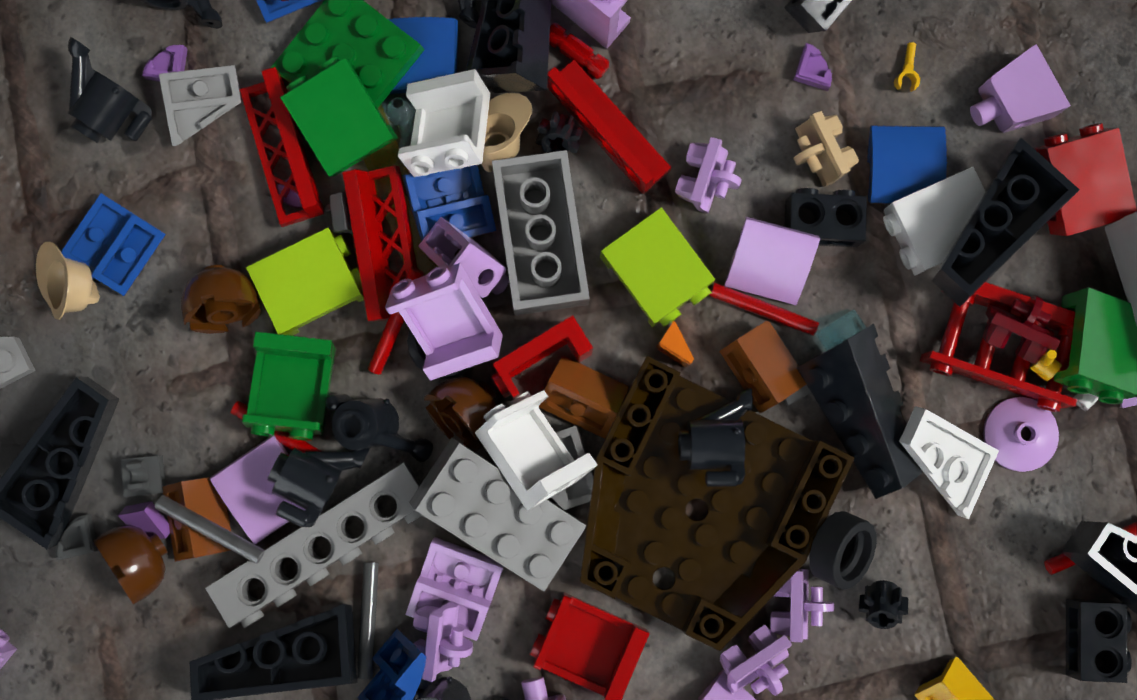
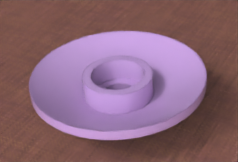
(1004, 428)

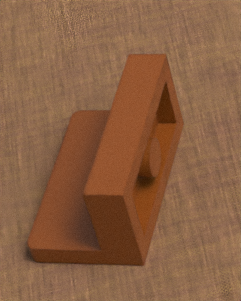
(765, 365)
(584, 396)
(203, 499)

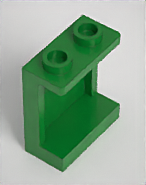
(337, 116)
(1101, 347)
(289, 385)

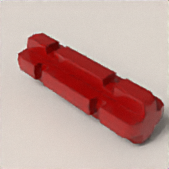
(578, 51)

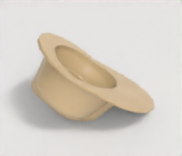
(505, 122)
(64, 282)

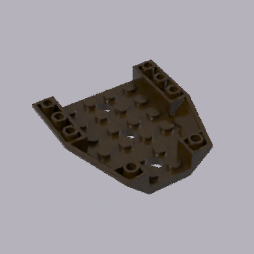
(751, 531)

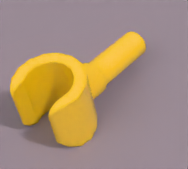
(908, 69)
(1047, 365)

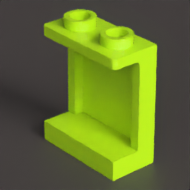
(658, 268)
(306, 281)

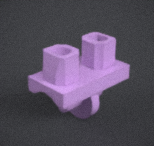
(713, 177)
(796, 621)
(444, 639)
(743, 671)

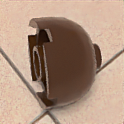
(219, 298)
(460, 408)
(133, 559)

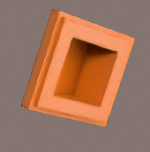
(675, 346)

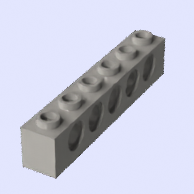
(232, 591)

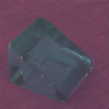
(841, 329)

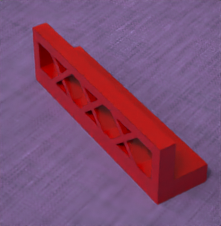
(607, 126)
(290, 141)
(370, 238)

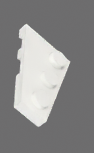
(949, 458)

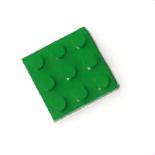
(354, 32)

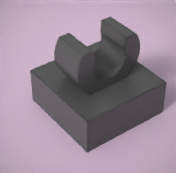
(340, 214)
(142, 476)

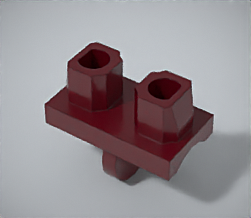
(1035, 338)

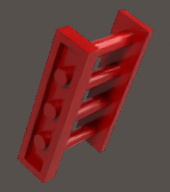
(944, 363)

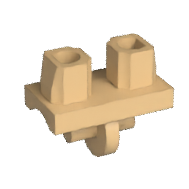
(822, 150)

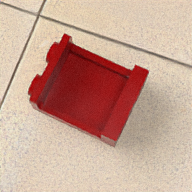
(1099, 169)
(565, 333)
(589, 646)

